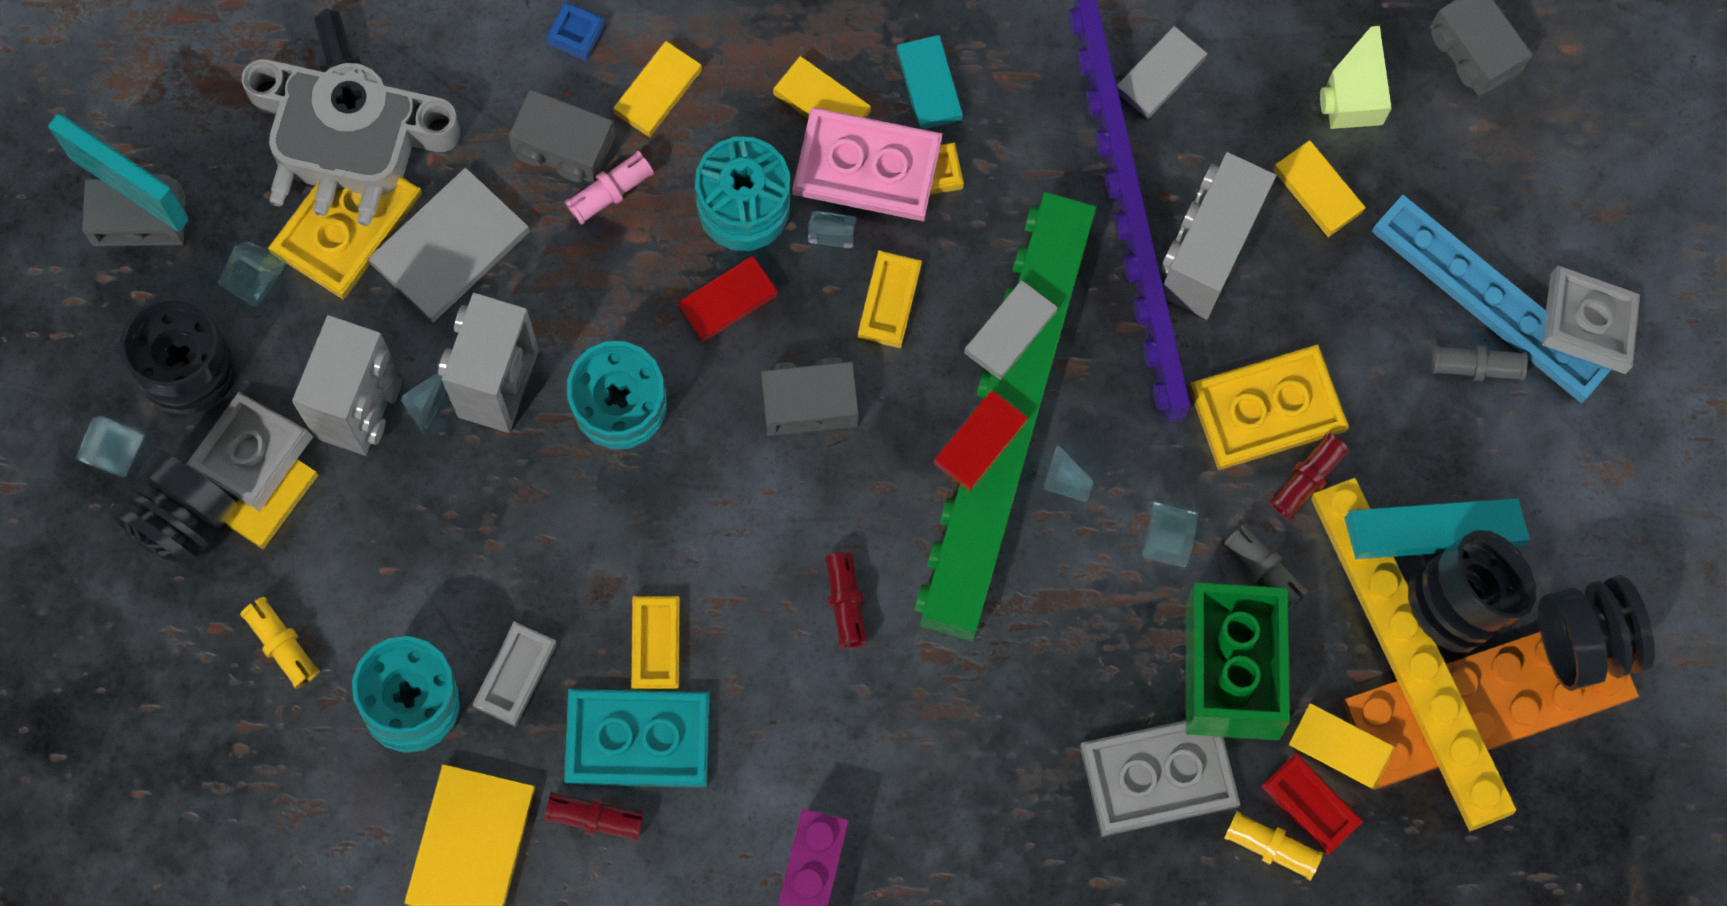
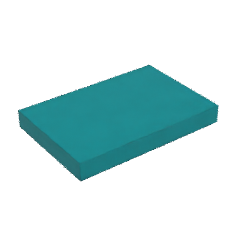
(118, 172)
(637, 738)

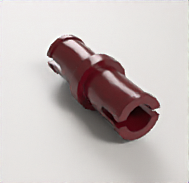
(1309, 476)
(846, 600)
(593, 816)

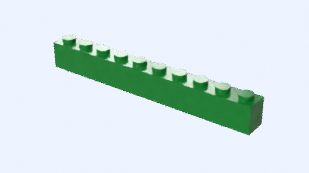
(980, 517)

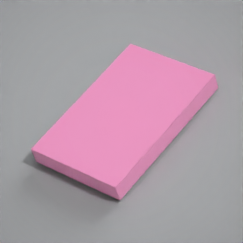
(867, 164)

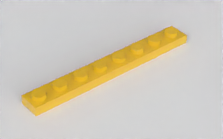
(1417, 667)

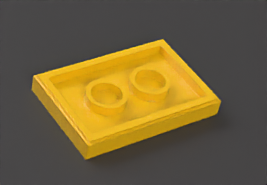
(335, 246)
(1268, 407)
(470, 840)

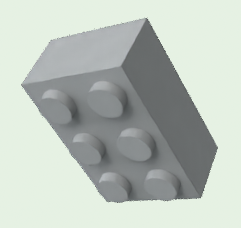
(1214, 233)
(489, 361)
(347, 386)

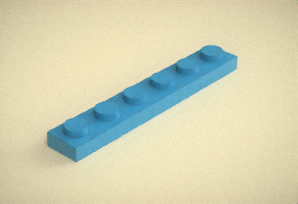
(1483, 293)

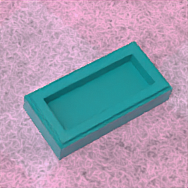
(929, 82)

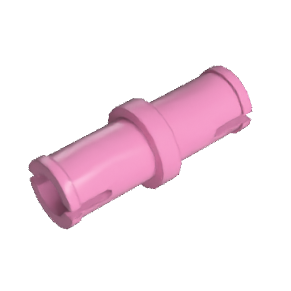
(609, 187)

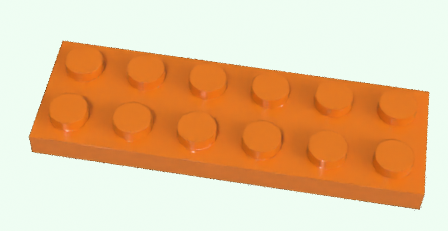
(1506, 693)

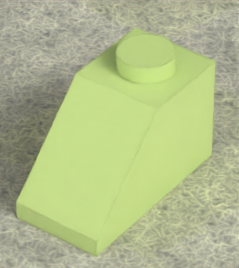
(1358, 86)

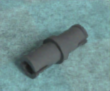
(1479, 362)
(1265, 565)

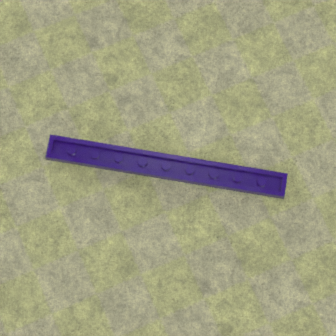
(1131, 221)

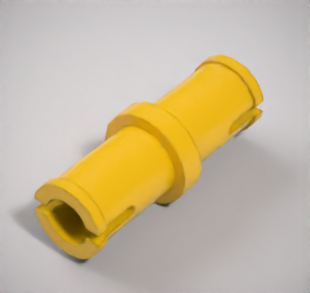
(280, 642)
(1274, 845)

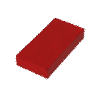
(727, 299)
(980, 440)
(1312, 804)

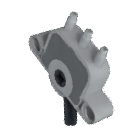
(338, 146)

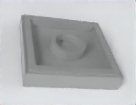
(1591, 319)
(249, 450)

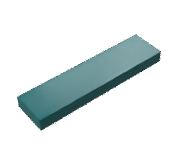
(1431, 527)

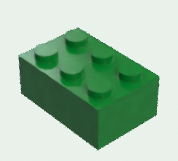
(1237, 661)

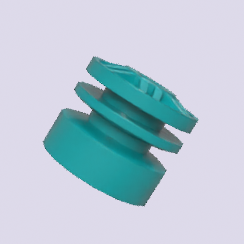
(748, 216)
(624, 370)
(401, 668)

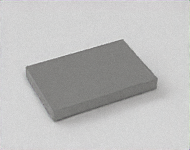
(449, 245)
(1157, 777)

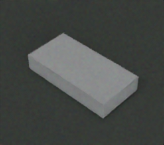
(1161, 72)
(1010, 330)
(514, 674)

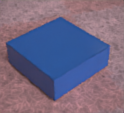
(575, 31)

